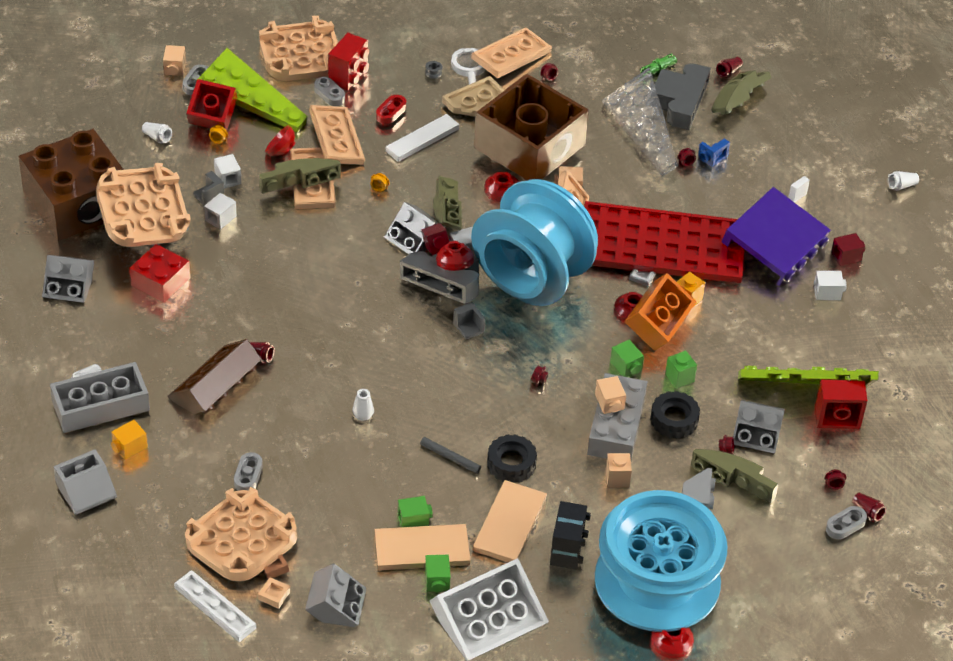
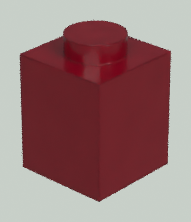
(435, 238)
(848, 249)

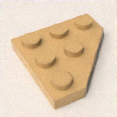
(472, 97)

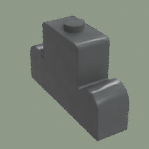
(682, 93)
(424, 272)

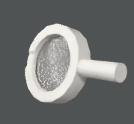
(464, 65)

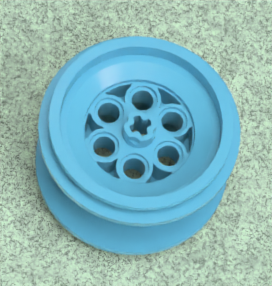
(535, 241)
(660, 561)

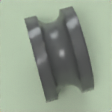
(433, 69)

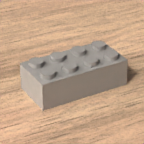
(99, 397)
(618, 430)

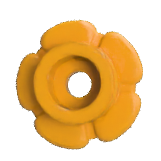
(218, 134)
(379, 182)

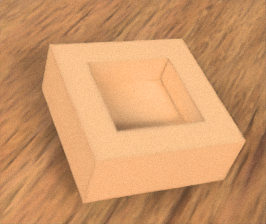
(274, 592)

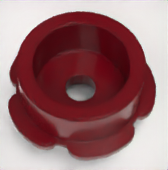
(549, 72)
(686, 157)
(539, 375)
(727, 444)
(835, 479)

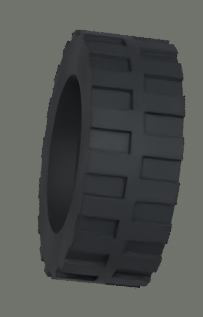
(670, 427)
(513, 444)

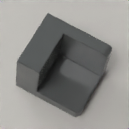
(213, 187)
(469, 320)

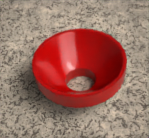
(281, 143)
(495, 189)
(455, 256)
(623, 308)
(672, 646)

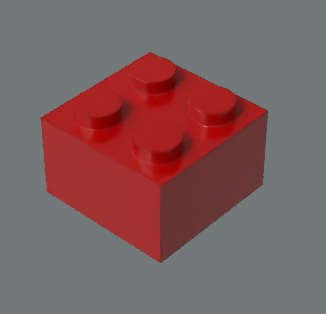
(348, 61)
(211, 104)
(160, 273)
(840, 404)

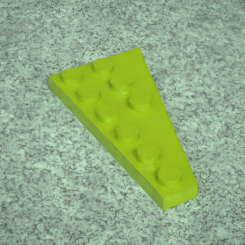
(254, 91)
(810, 376)

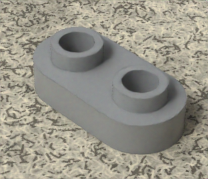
(190, 80)
(329, 91)
(245, 475)
(842, 524)

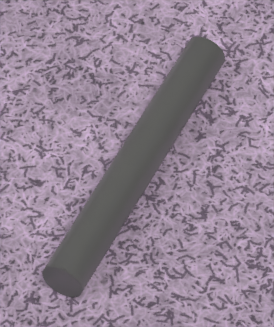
(474, 467)

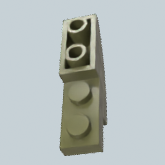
(738, 90)
(299, 171)
(446, 203)
(732, 468)

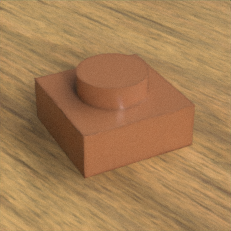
(276, 568)

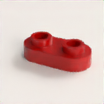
(391, 109)

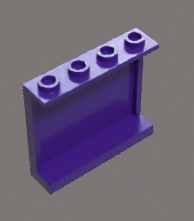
(778, 234)

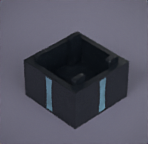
(569, 535)

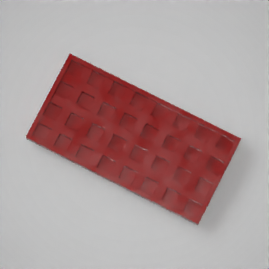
(665, 242)

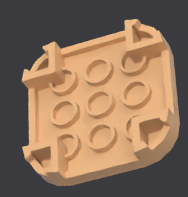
(297, 49)
(142, 206)
(241, 535)

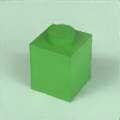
(627, 358)
(681, 369)
(414, 512)
(437, 573)

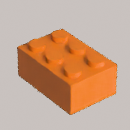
(660, 311)

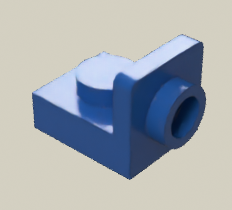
(714, 154)

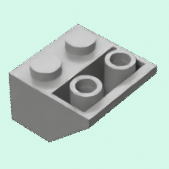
(407, 226)
(67, 278)
(758, 426)
(84, 481)
(700, 487)
(335, 597)

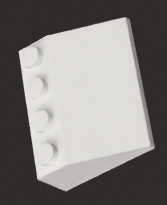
(489, 610)

